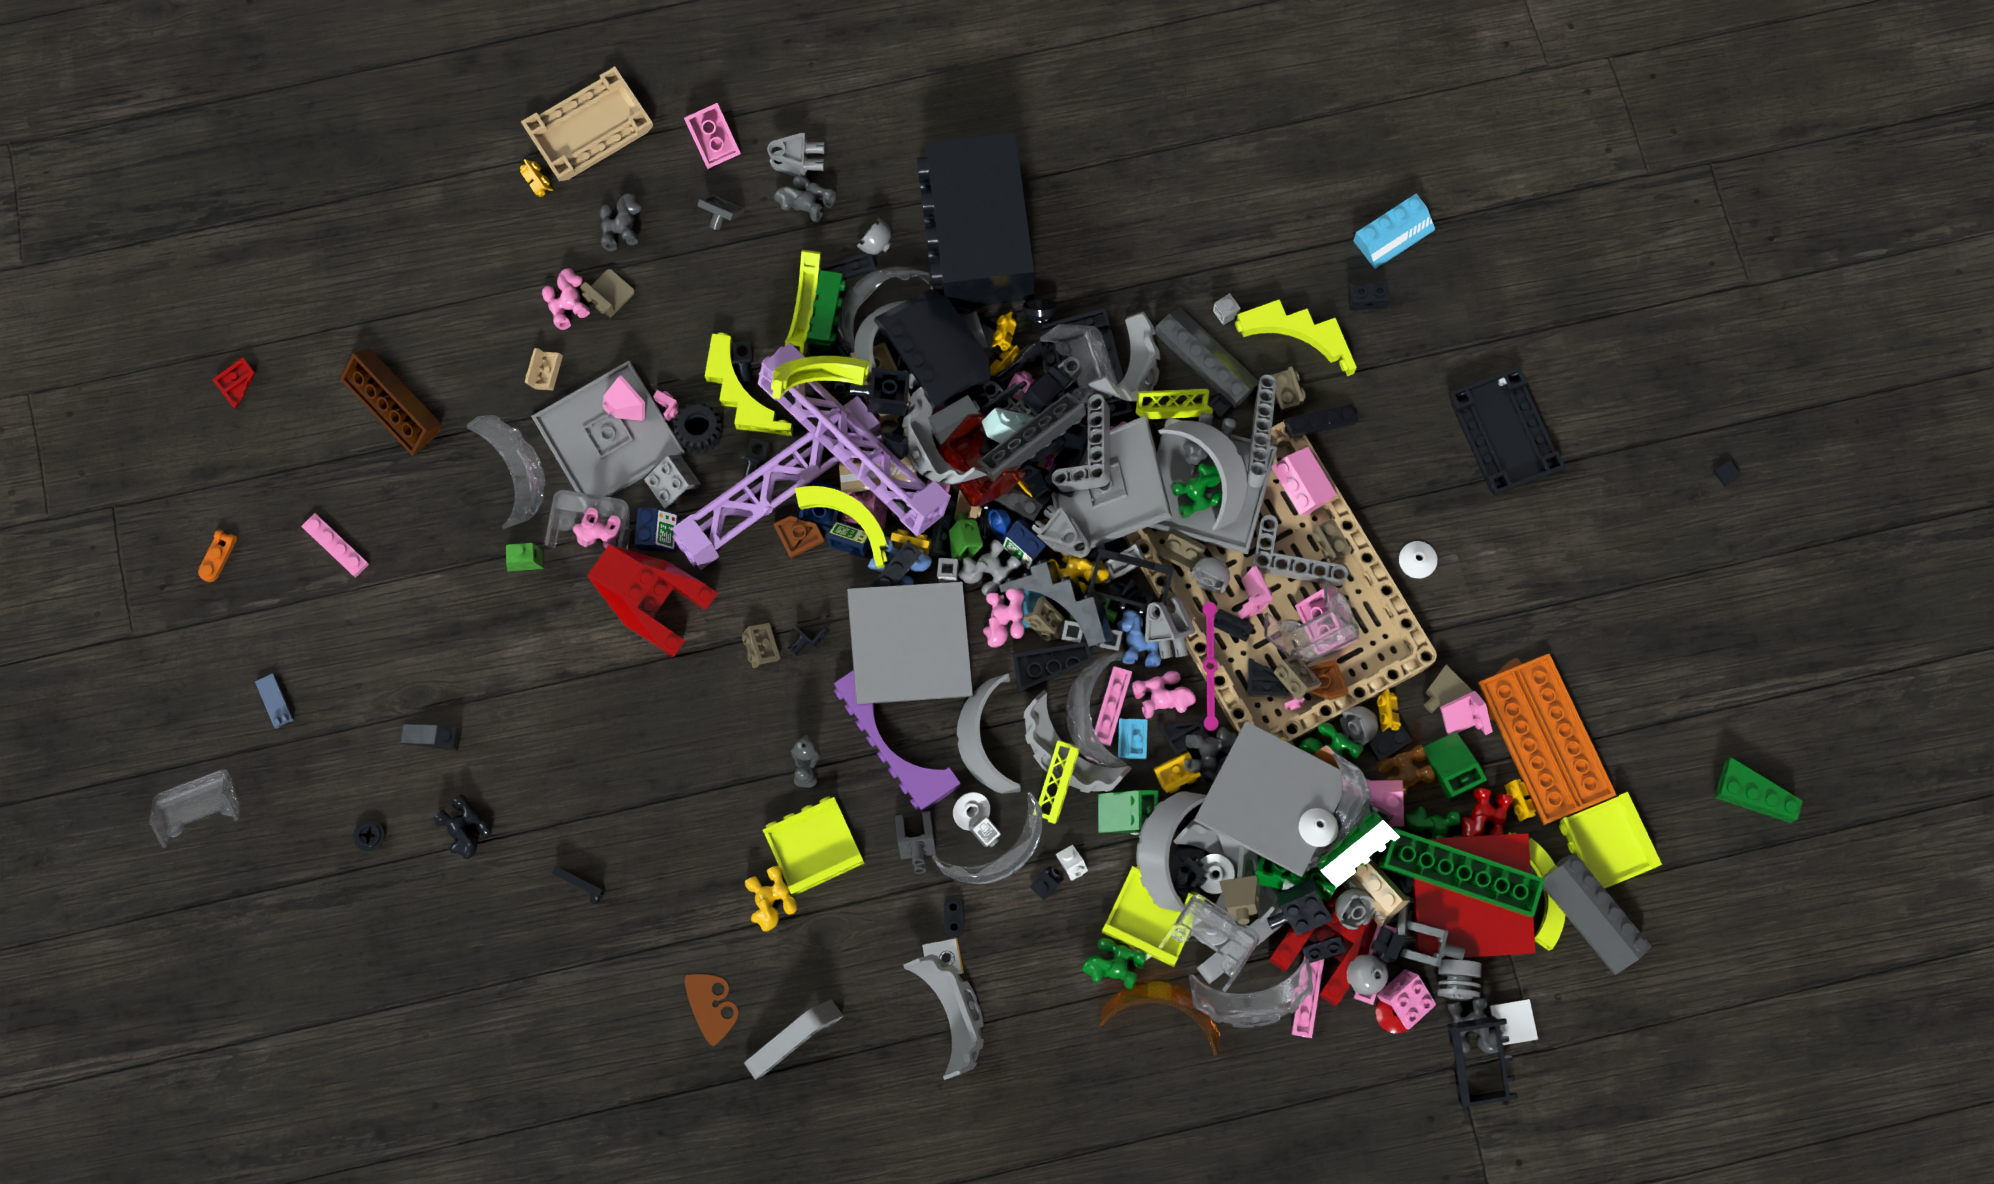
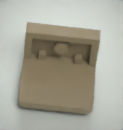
(607, 293)

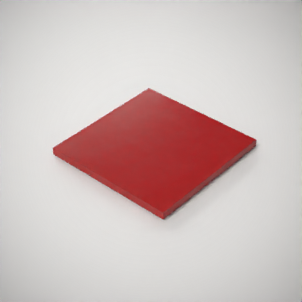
(1470, 922)

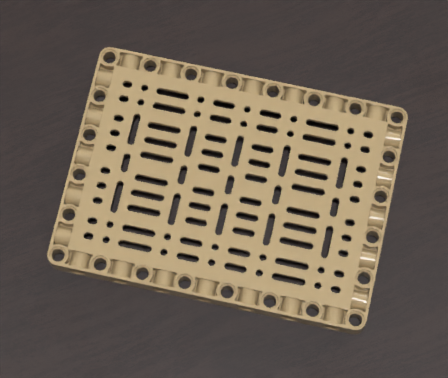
(1368, 578)

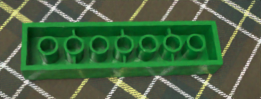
(1462, 873)

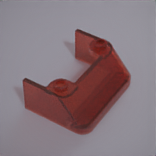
(962, 453)

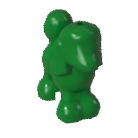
(1196, 489)
(1338, 744)
(1437, 825)
(1117, 967)

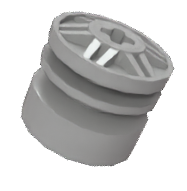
(1459, 979)

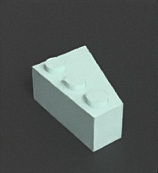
(1002, 424)

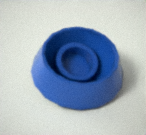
(999, 522)

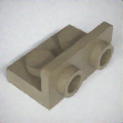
(1288, 392)
(1331, 540)
(1182, 550)
(1045, 620)
(760, 644)
(1297, 676)

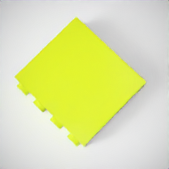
(1611, 841)
(813, 845)
(1141, 922)

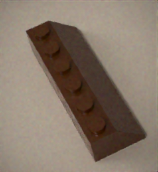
(390, 401)

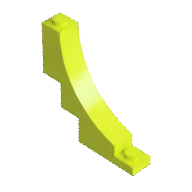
(1322, 336)
(749, 413)

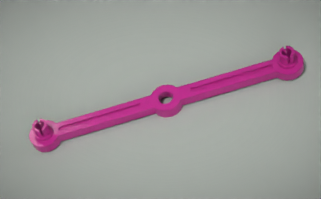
(1209, 610)

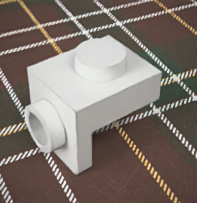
(1072, 862)

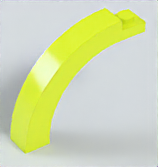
(806, 295)
(818, 369)
(831, 498)
(1553, 916)

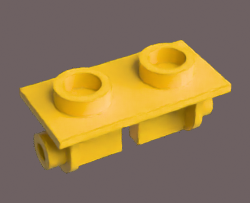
(530, 172)
(1004, 331)
(1008, 357)
(1387, 703)
(1522, 808)

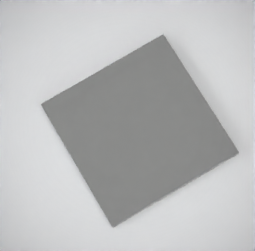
(604, 451)
(1132, 496)
(1199, 525)
(909, 643)
(1265, 793)

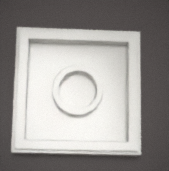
(1520, 1021)

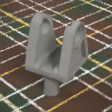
(794, 155)
(1062, 533)
(1168, 627)

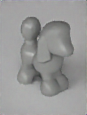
(988, 563)

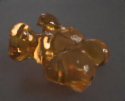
(1408, 771)

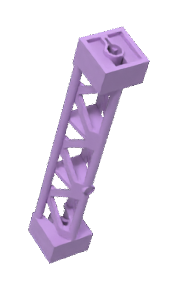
(927, 502)
(691, 537)

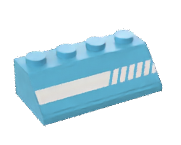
(1394, 231)

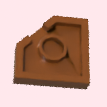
(798, 535)
(1332, 681)

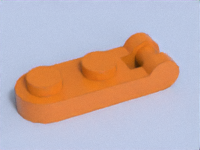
(216, 556)

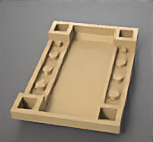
(588, 125)

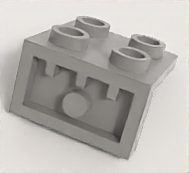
(671, 479)

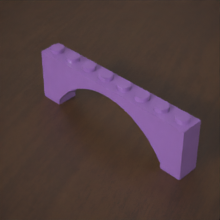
(922, 784)

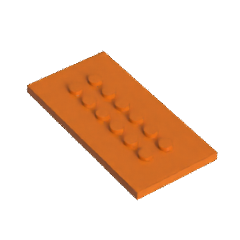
(1546, 739)

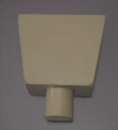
(1445, 689)
(1241, 897)

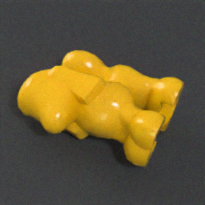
(1081, 568)
(765, 897)

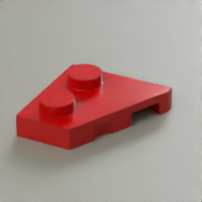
(235, 381)

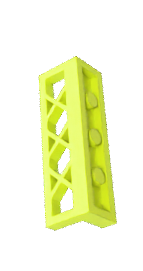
(1174, 410)
(1064, 780)

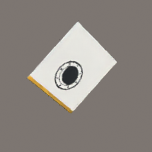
(946, 951)

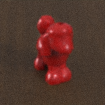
(1484, 812)

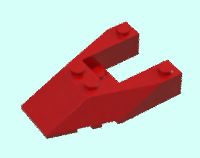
(637, 588)
(1355, 943)

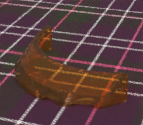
(1166, 994)

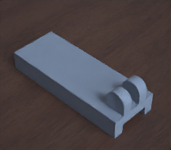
(274, 700)

